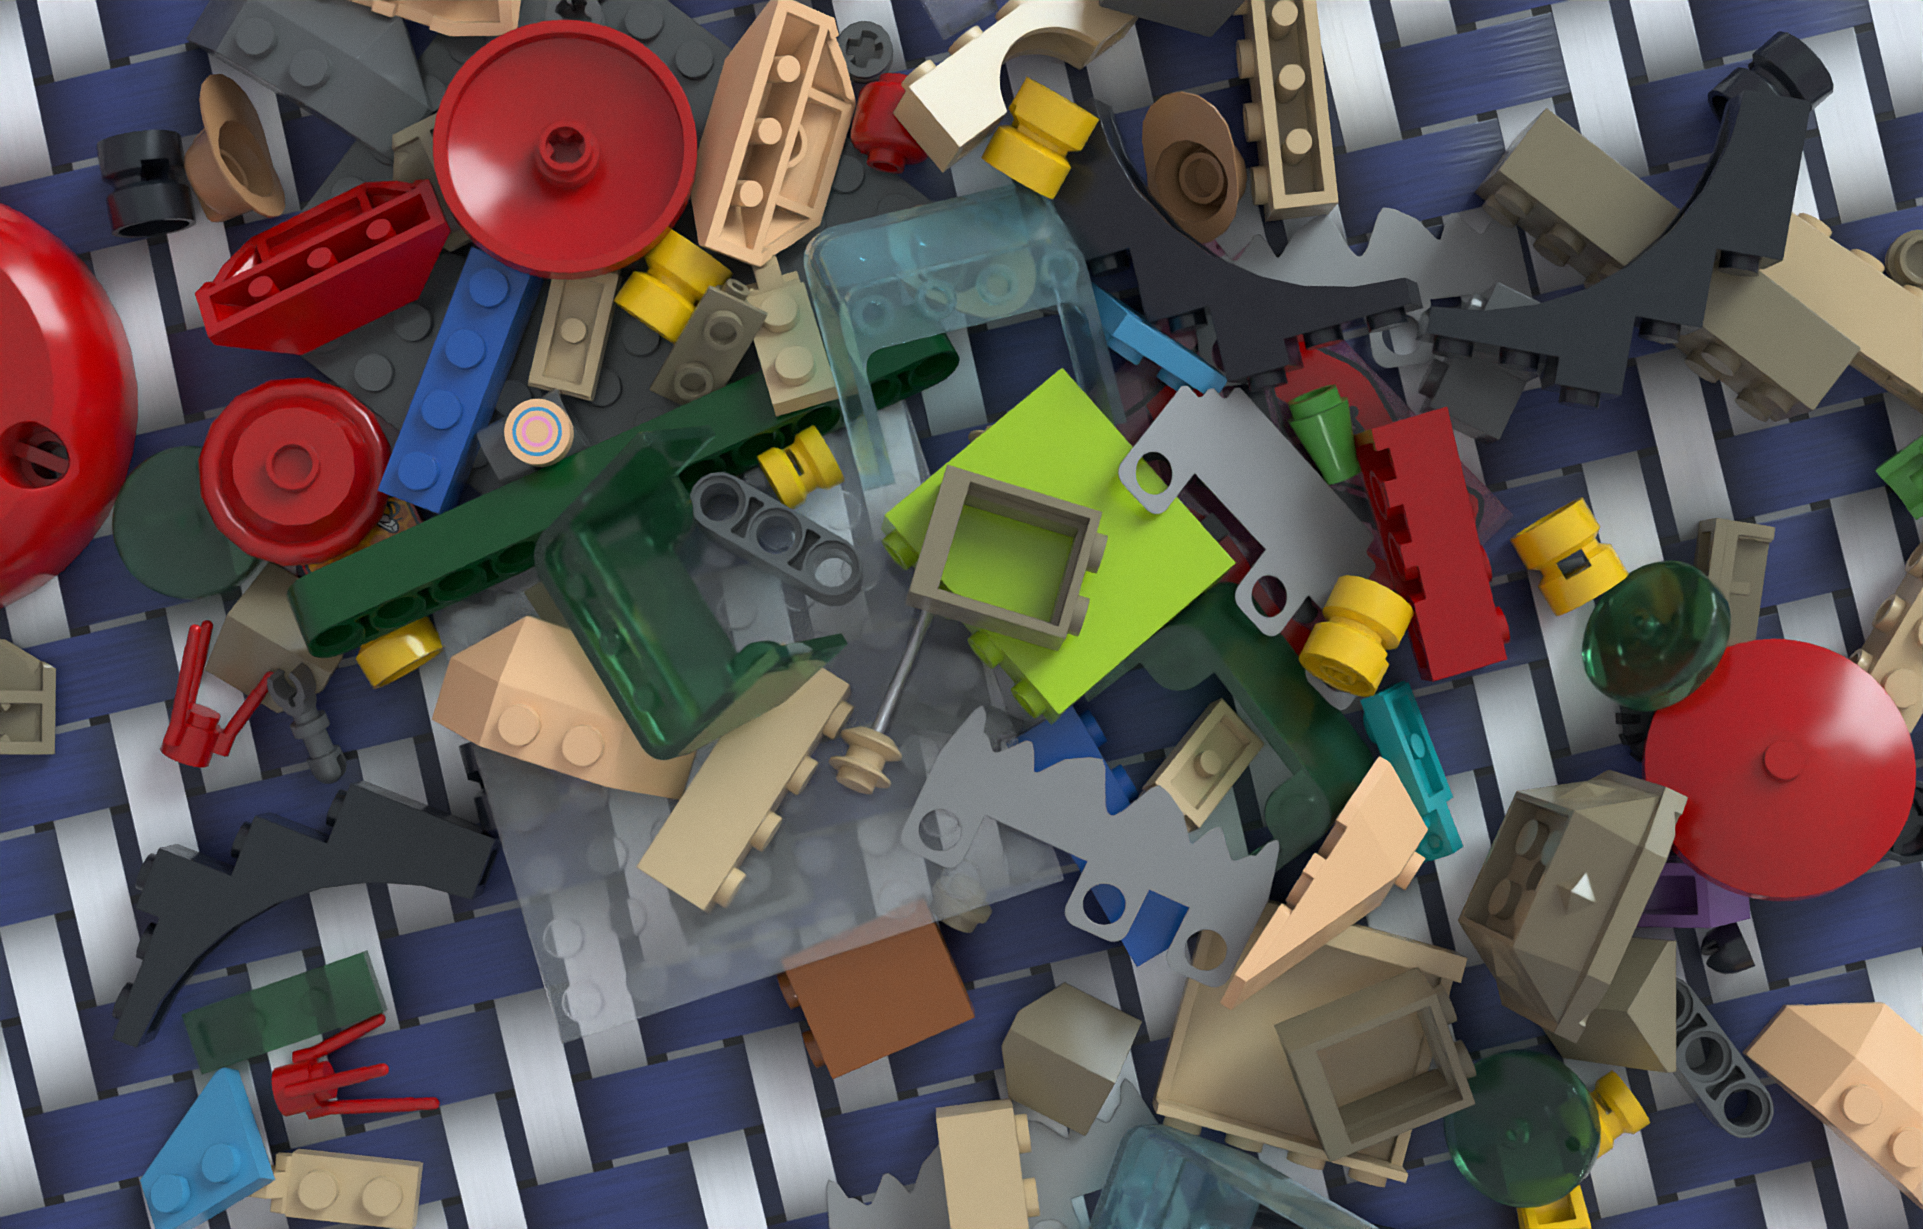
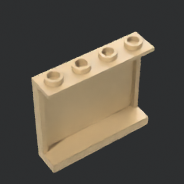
(1231, 1070)

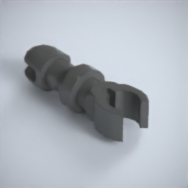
(309, 724)

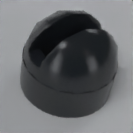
(1727, 949)

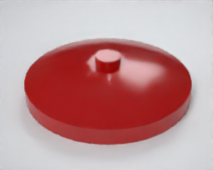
(565, 149)
(1786, 769)

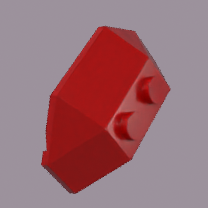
(327, 269)

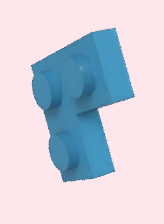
(1134, 338)

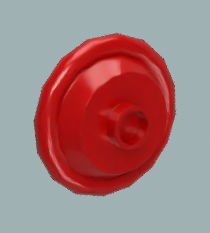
(294, 471)

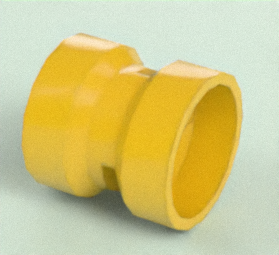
(813, 461)
(1623, 1110)

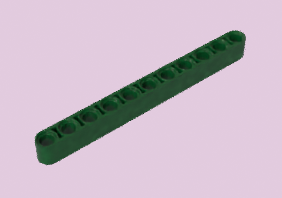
(499, 531)

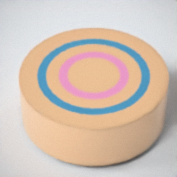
(538, 432)

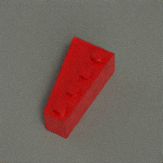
(1432, 543)

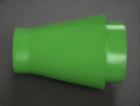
(1326, 431)

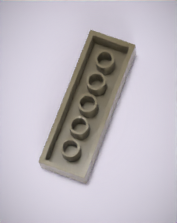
(1602, 216)

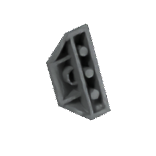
(325, 58)

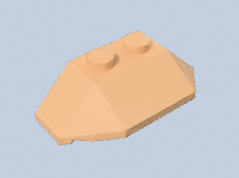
(773, 135)
(544, 703)
(1856, 1074)

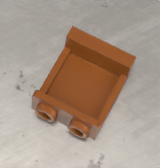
(877, 998)

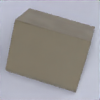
(1636, 1015)

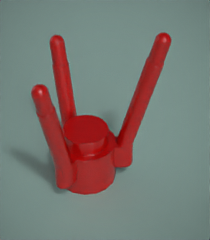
(194, 728)
(310, 1084)

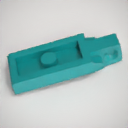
(1403, 740)

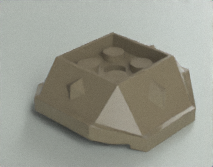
(1568, 892)

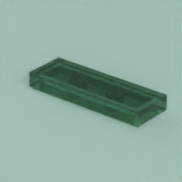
(284, 1012)

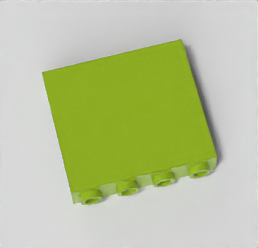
(1149, 567)

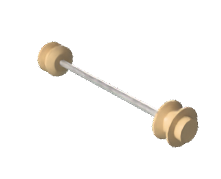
(869, 747)

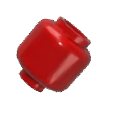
(879, 132)

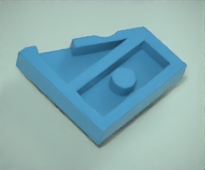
(208, 1159)

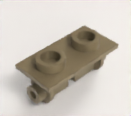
(709, 344)

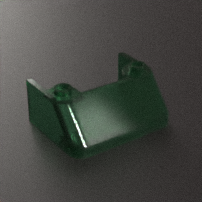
(643, 616)
(1273, 691)

